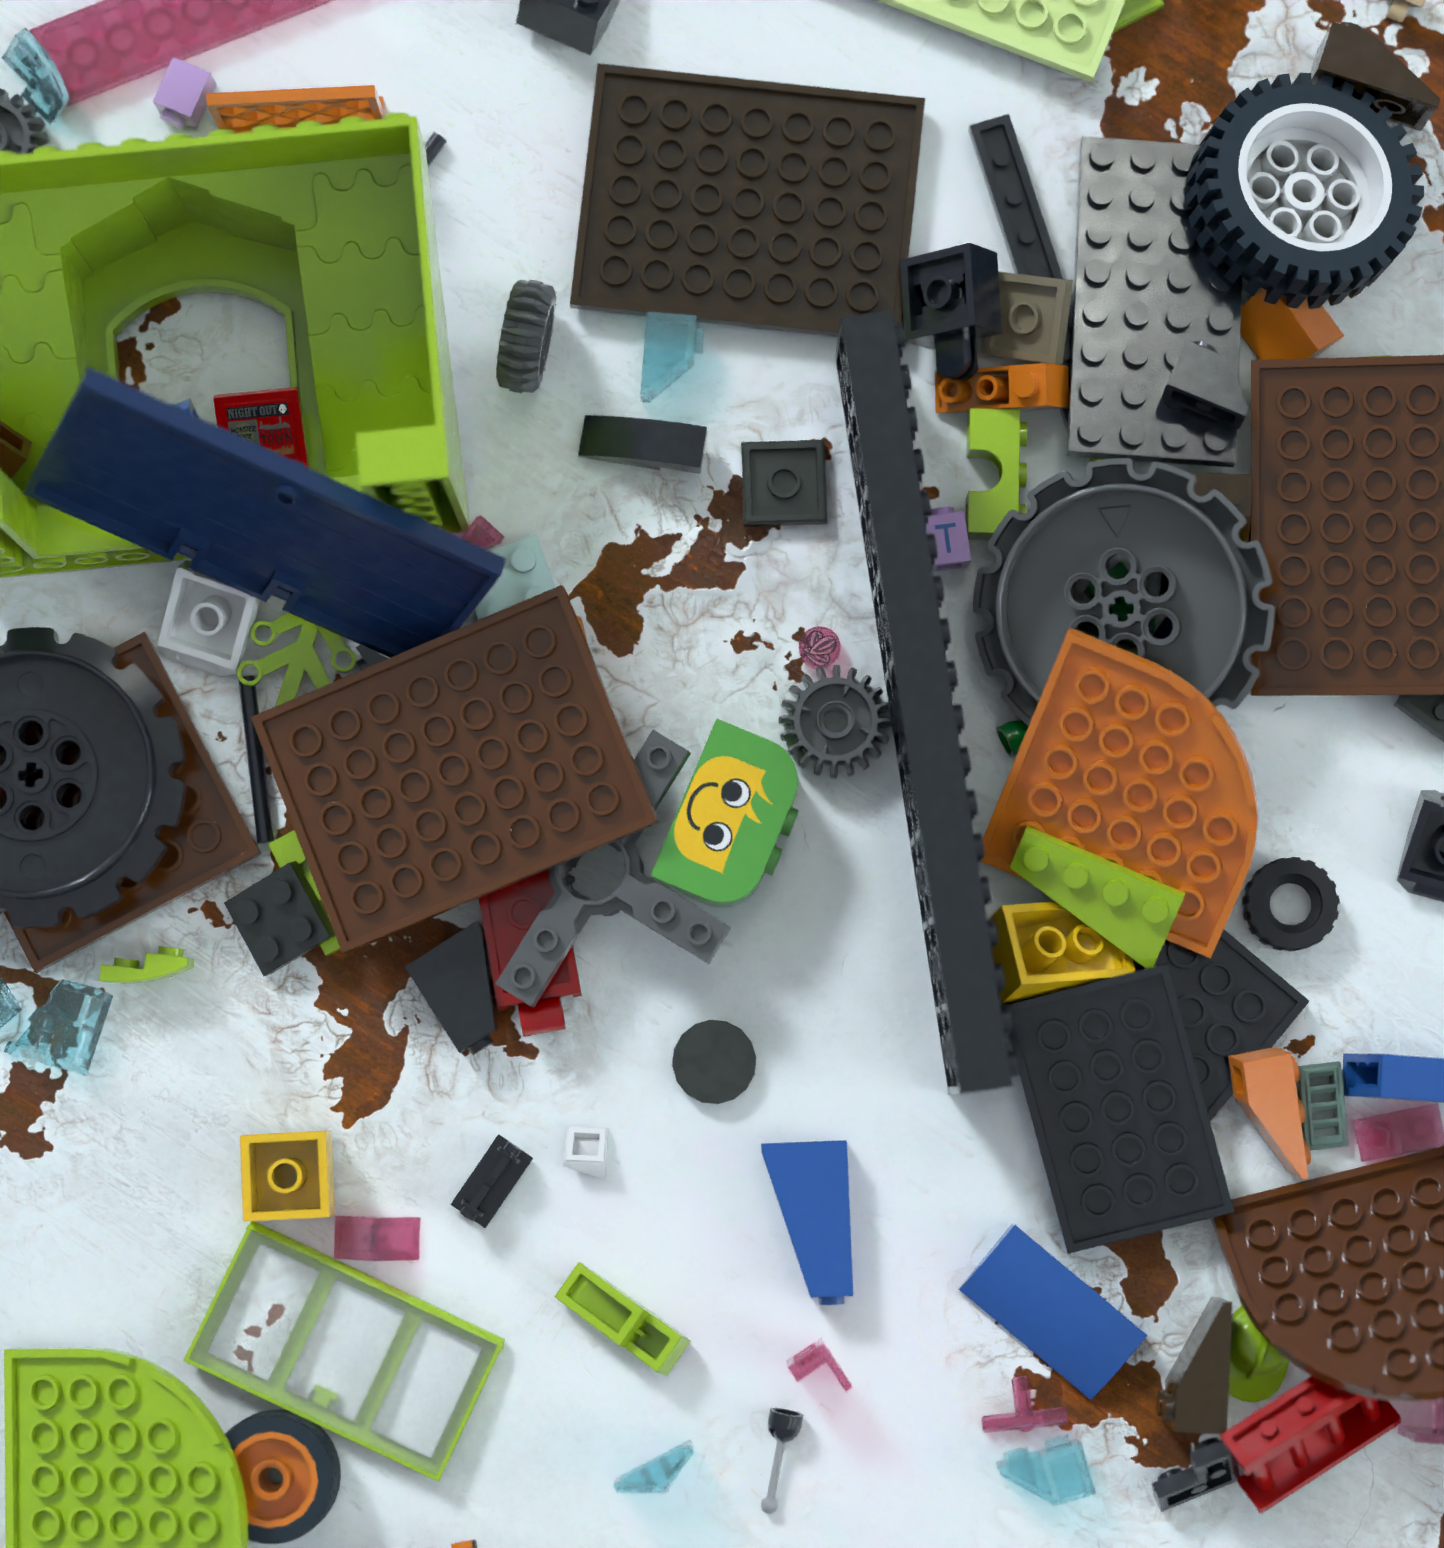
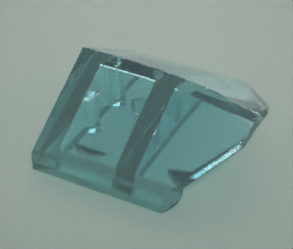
(656, 1474)

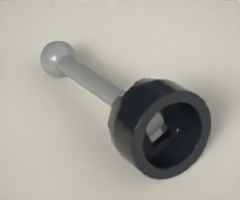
(784, 1427)

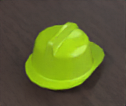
(1254, 1363)

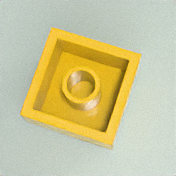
(287, 1175)

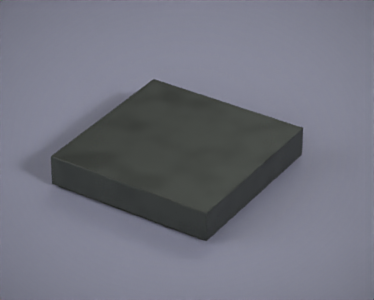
(784, 483)

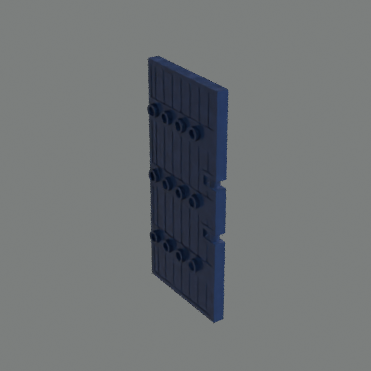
(257, 520)

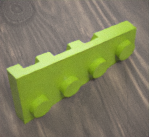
(1107, 897)

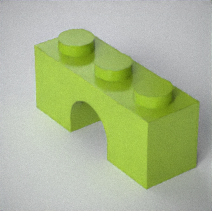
(997, 438)

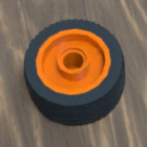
(308, 1468)

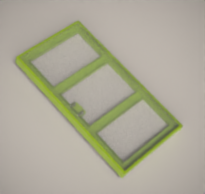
(344, 1350)

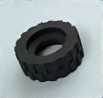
(1321, 893)

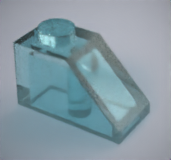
(668, 351)

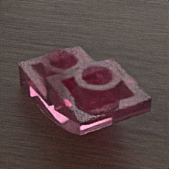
(1399, 1132)

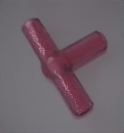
(1024, 1417)

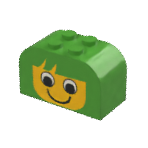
(730, 819)

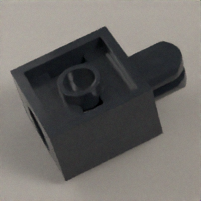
(938, 316)

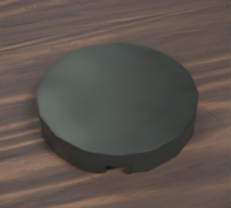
(714, 1061)

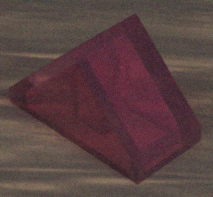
(377, 1238)

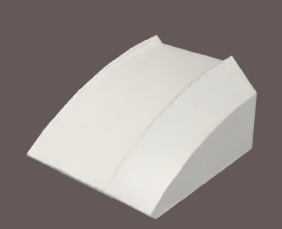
(206, 623)

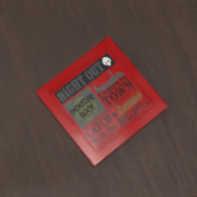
(266, 418)

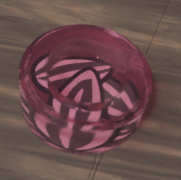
(819, 647)

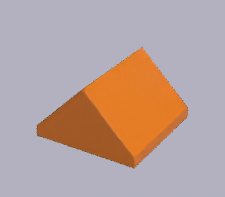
(1286, 331)

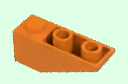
(1005, 387)
(1268, 1095)

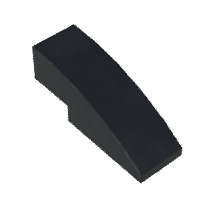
(643, 442)

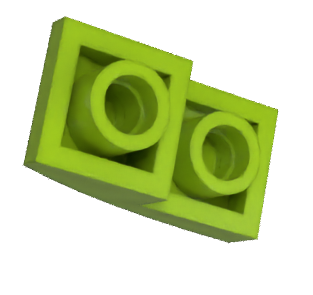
(156, 967)

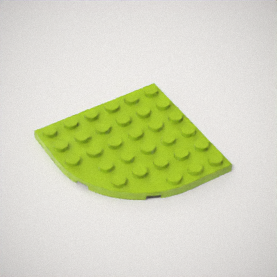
(113, 1456)

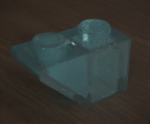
(1051, 1473)

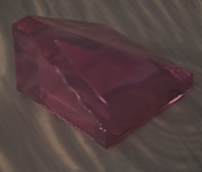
(483, 534)

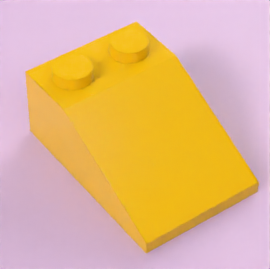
(1050, 951)

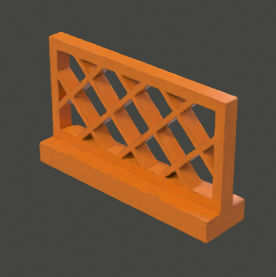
(289, 107)

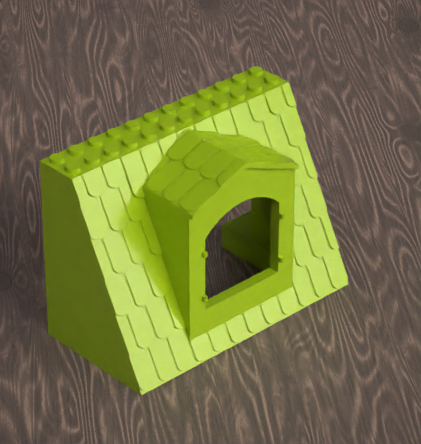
(300, 218)

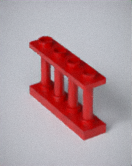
(1303, 1438)

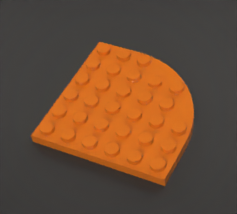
(1138, 775)

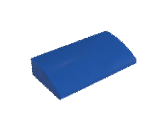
(1052, 1311)

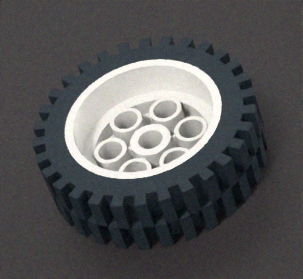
(1359, 166)

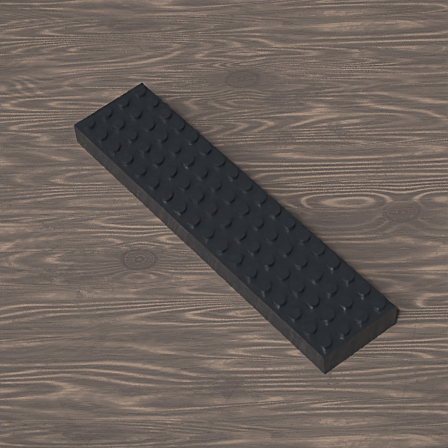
(922, 706)

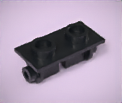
(491, 1181)

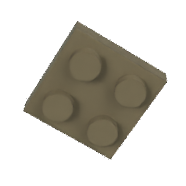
(1031, 318)

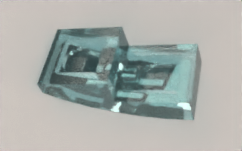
(44, 83)

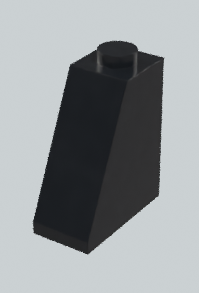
(459, 988)

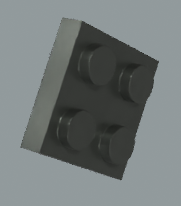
(280, 918)

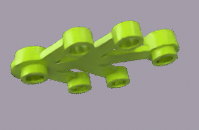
(297, 656)

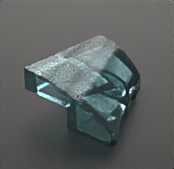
(65, 1028)

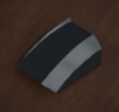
(1423, 854)

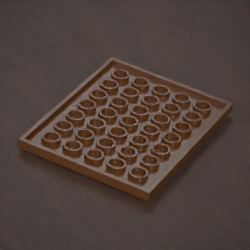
(1350, 523)
(454, 769)

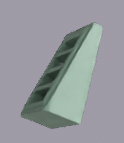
(1336, 1088)

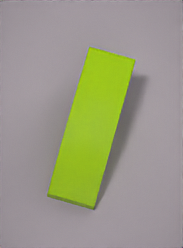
(622, 1319)

